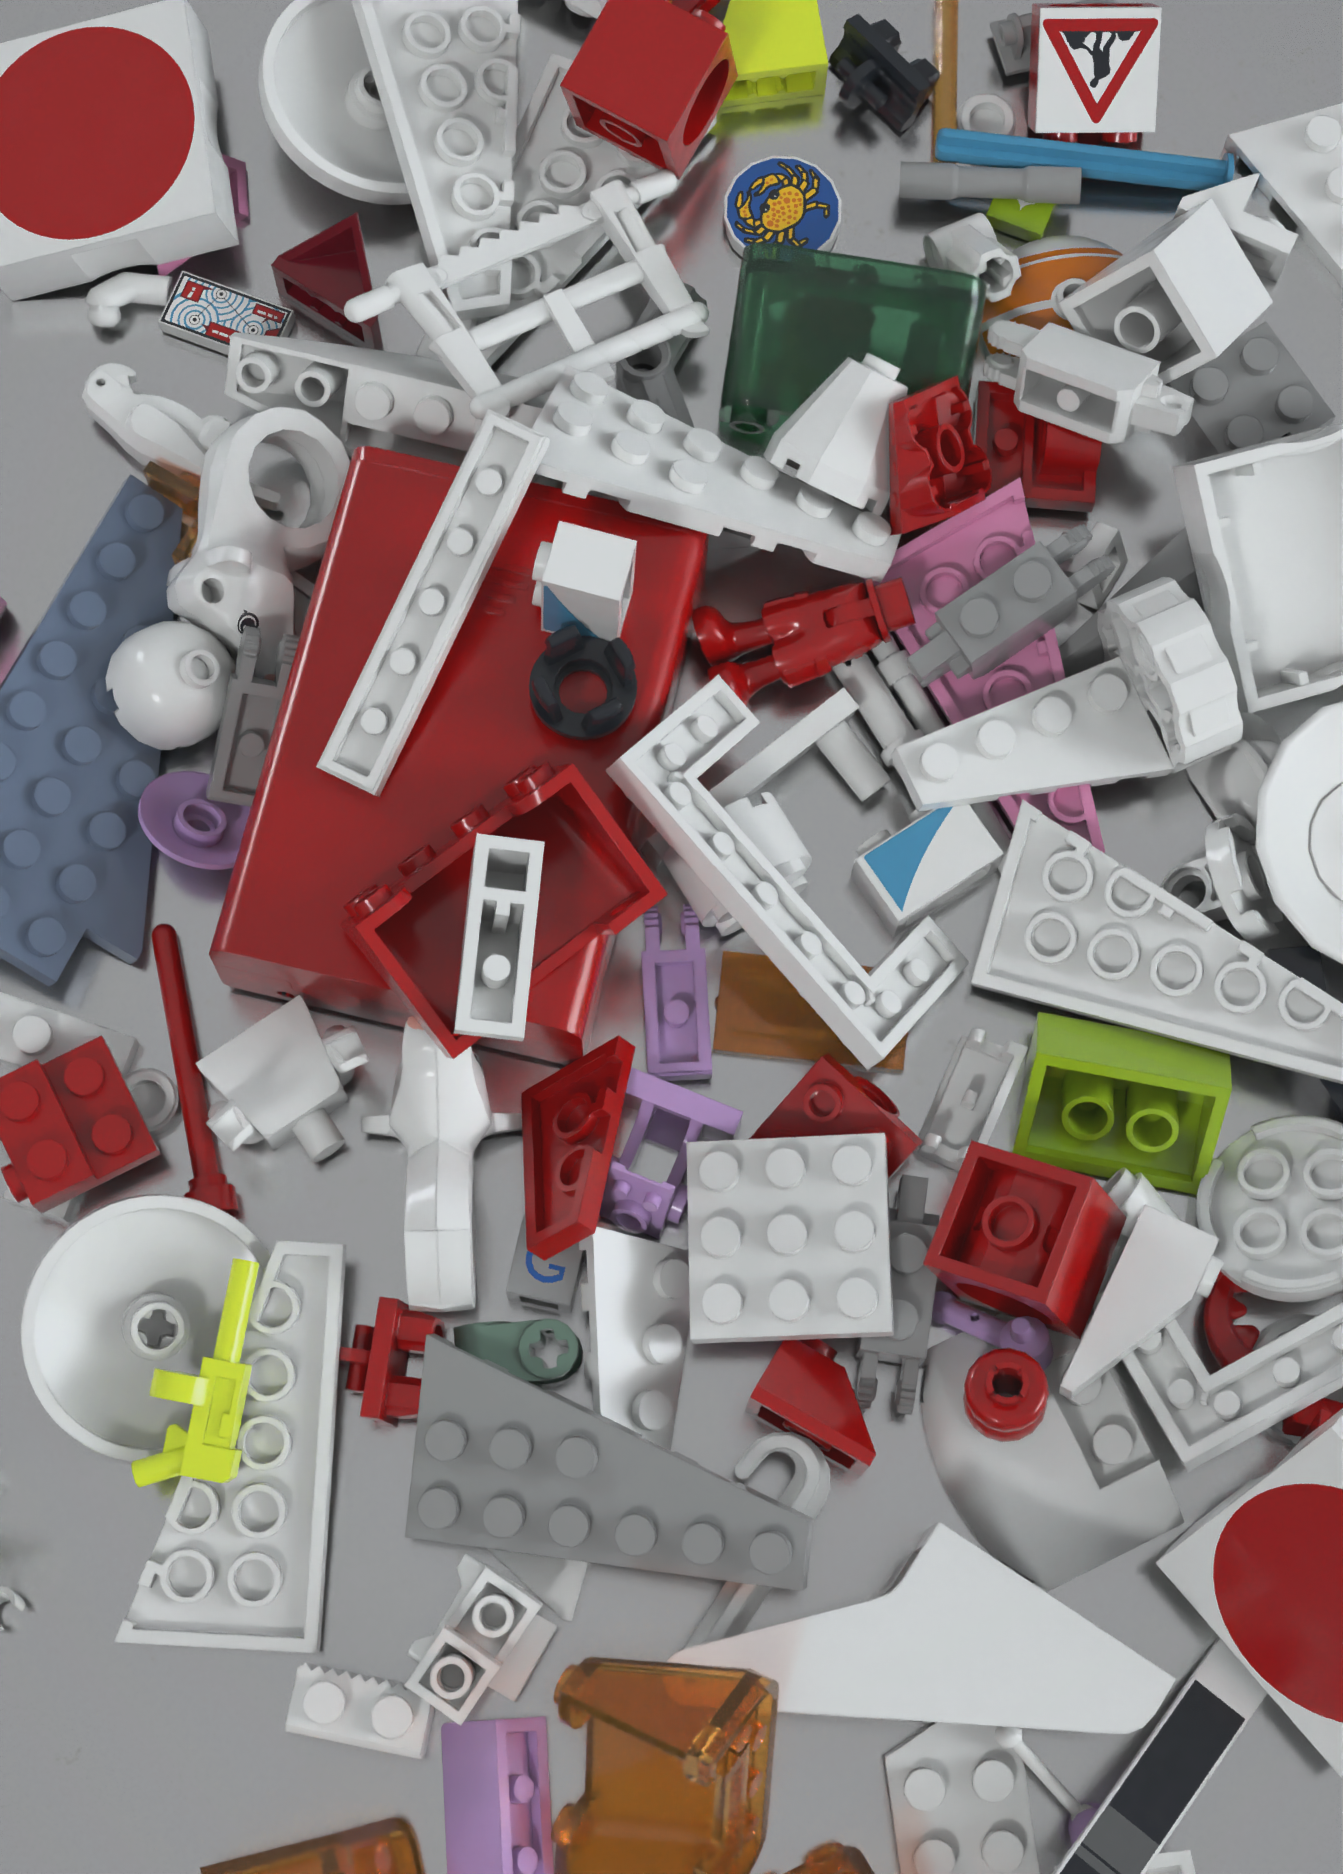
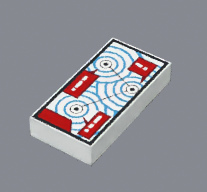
(212, 312)

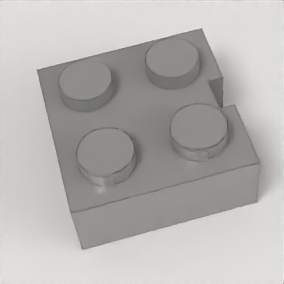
(1249, 396)

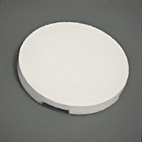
(1279, 1208)

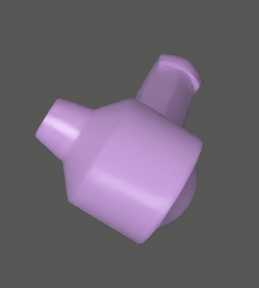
(1021, 1333)

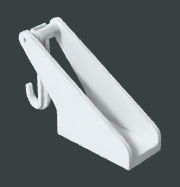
(942, 1645)

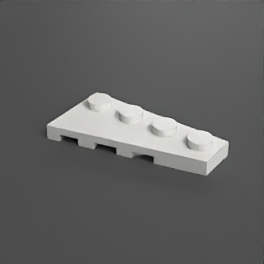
(636, 1330)

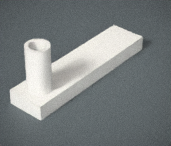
(822, 727)

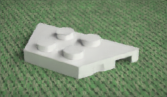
(960, 1803)

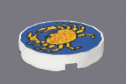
(782, 204)

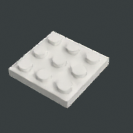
(789, 1239)

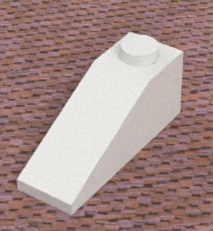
(499, 937)
(1147, 1291)

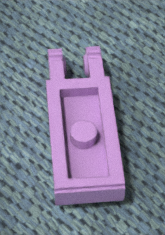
(676, 1002)

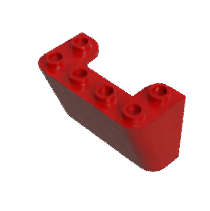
(587, 888)

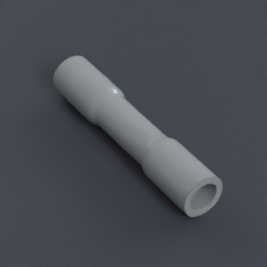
(952, 181)

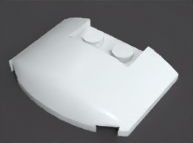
(1059, 1496)

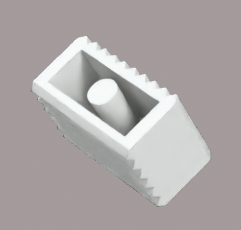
(359, 1711)

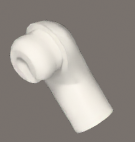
(123, 289)

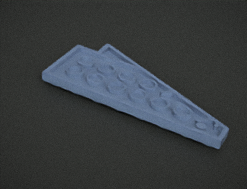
(67, 766)

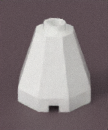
(843, 434)

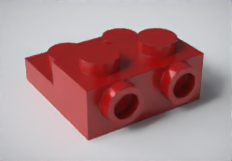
(69, 1126)

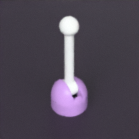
(1080, 1813)

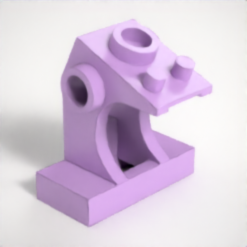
(668, 1119)

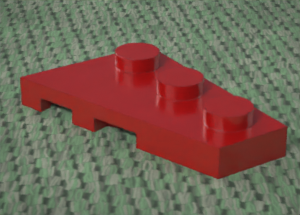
(569, 1145)

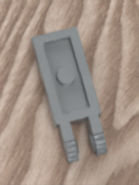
(248, 720)

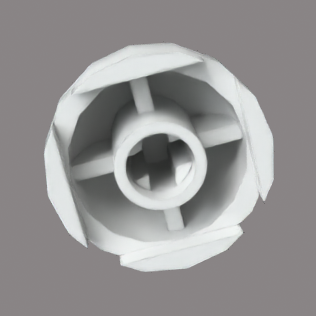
(170, 684)

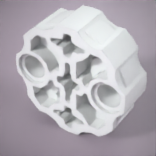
(1174, 669)

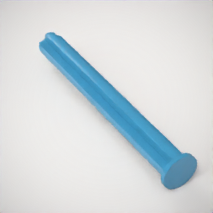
(1095, 160)

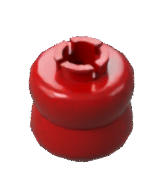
(1010, 1373)

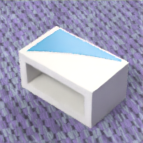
(584, 581)
(924, 864)

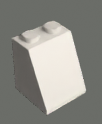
(1173, 294)

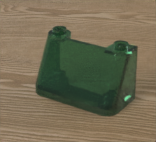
(815, 308)

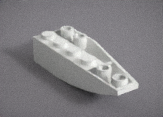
(365, 395)

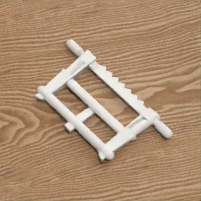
(461, 349)

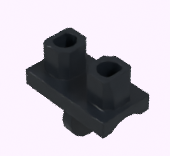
(879, 74)

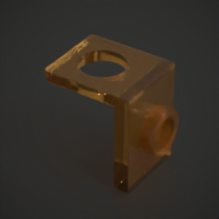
(182, 491)

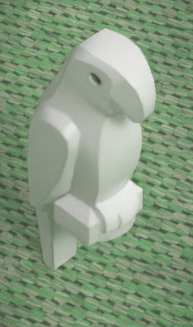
(156, 426)

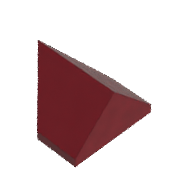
(328, 273)

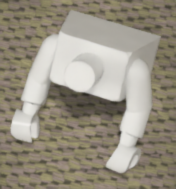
(283, 1081)

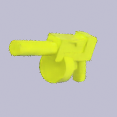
(216, 1395)

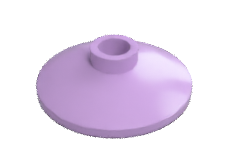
(189, 825)

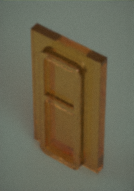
(769, 1019)

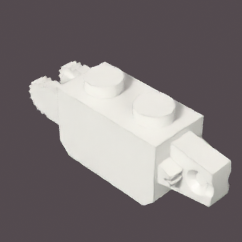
(1084, 382)

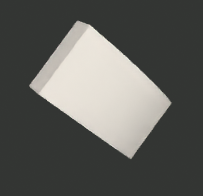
(473, 1644)

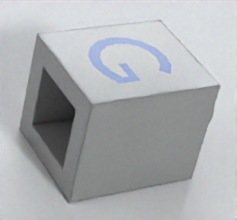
(545, 1283)

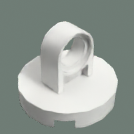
(1232, 880)

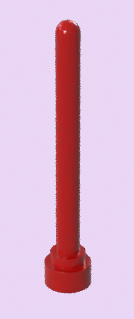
(207, 1182)

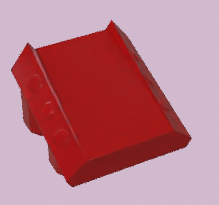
(933, 457)

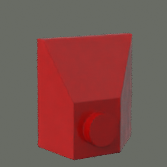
(814, 1398)

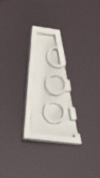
(1049, 739)

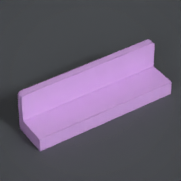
(497, 1797)

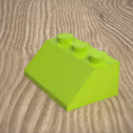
(1121, 1099)

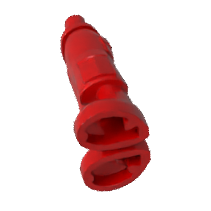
(807, 633)

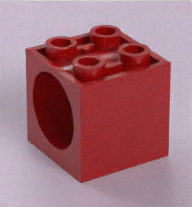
(651, 79)
(1025, 1238)

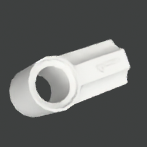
(973, 249)

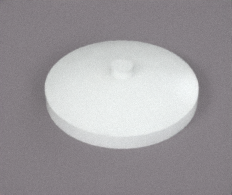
(327, 104)
(125, 1296)

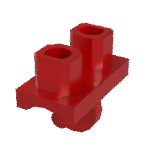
(381, 1358)

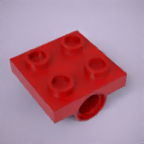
(1052, 461)
(839, 1104)

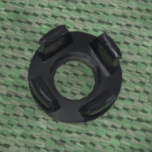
(570, 653)

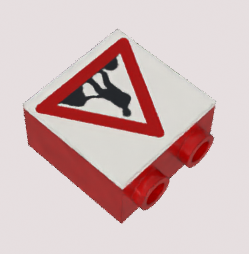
(1094, 70)

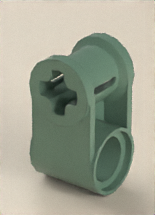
(515, 1344)

